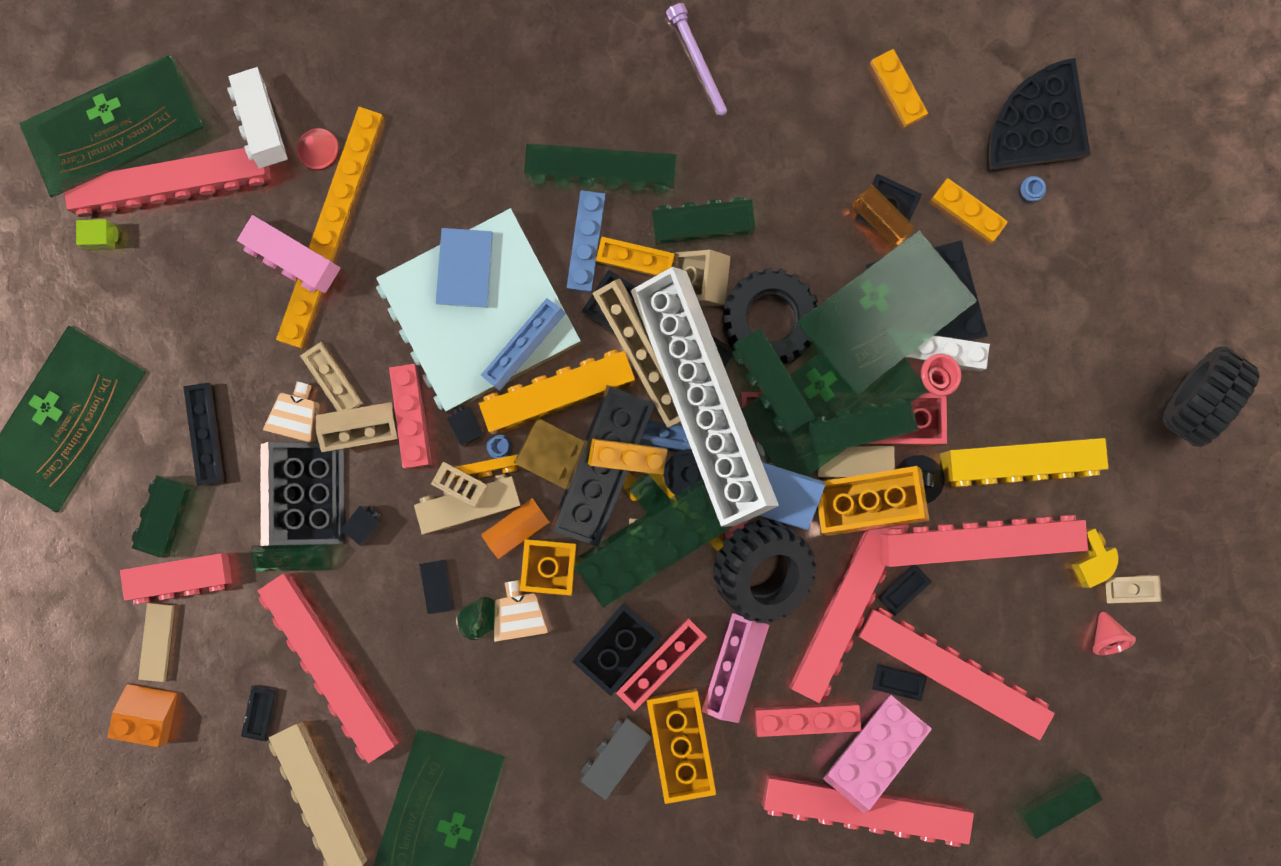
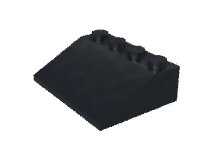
(301, 494)

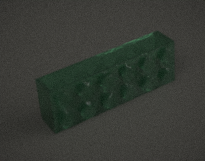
(650, 544)

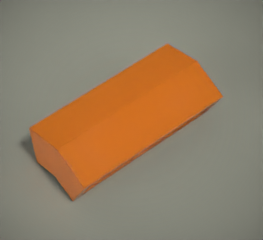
(515, 528)

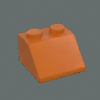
(143, 716)

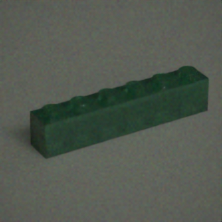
(600, 166)

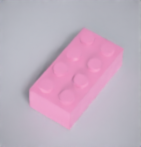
(877, 754)

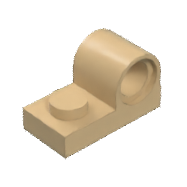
(1133, 589)

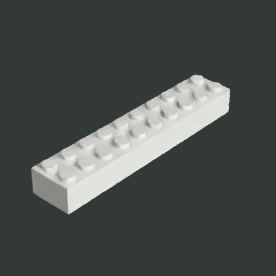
(704, 398)

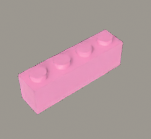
(288, 254)
(735, 669)

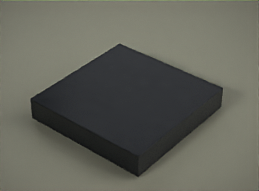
(901, 197)

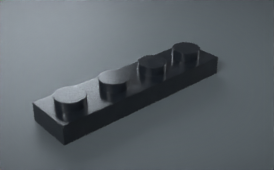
(203, 434)

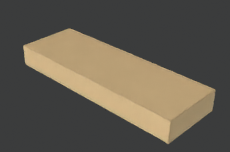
(331, 378)
(156, 642)

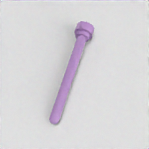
(677, 15)

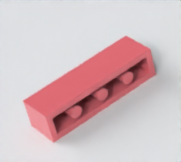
(410, 416)
(176, 576)
(661, 664)
(807, 719)

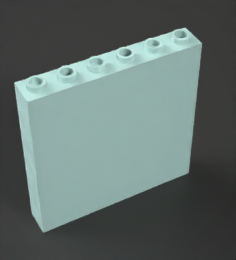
(462, 341)

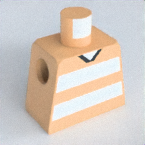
(294, 415)
(517, 614)

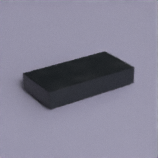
(436, 586)
(904, 589)
(898, 682)
(259, 713)

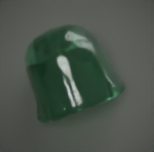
(470, 615)

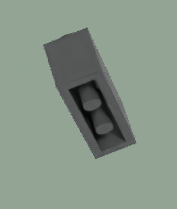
(615, 756)

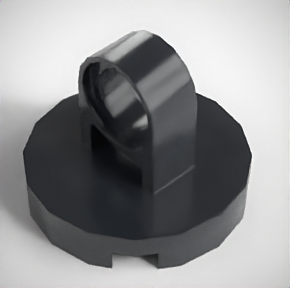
(681, 471)
(932, 474)

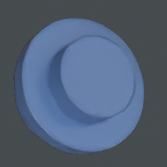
(1033, 188)
(499, 446)

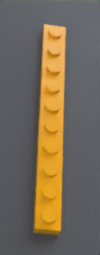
(332, 220)

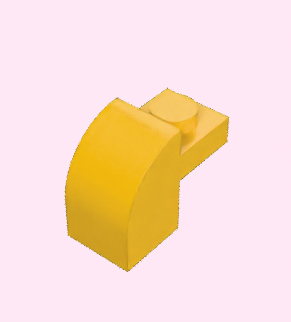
(1100, 563)

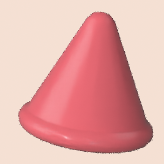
(317, 148)
(941, 374)
(1111, 636)

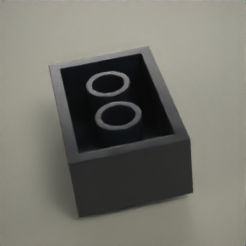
(617, 649)

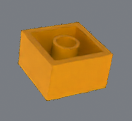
(548, 567)

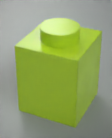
(96, 234)

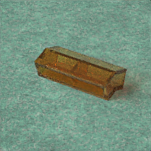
(883, 216)

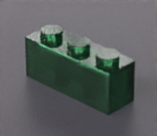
(161, 516)
(1058, 805)

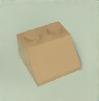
(707, 274)

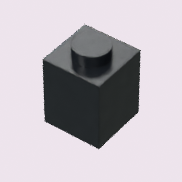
(465, 425)
(362, 524)

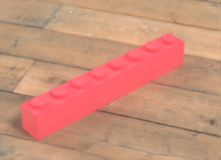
(164, 181)
(983, 542)
(842, 617)
(328, 667)
(956, 674)
(888, 813)

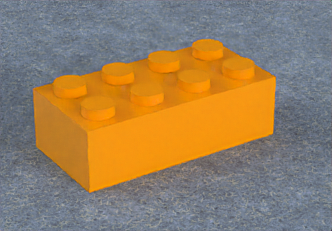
(873, 501)
(681, 746)

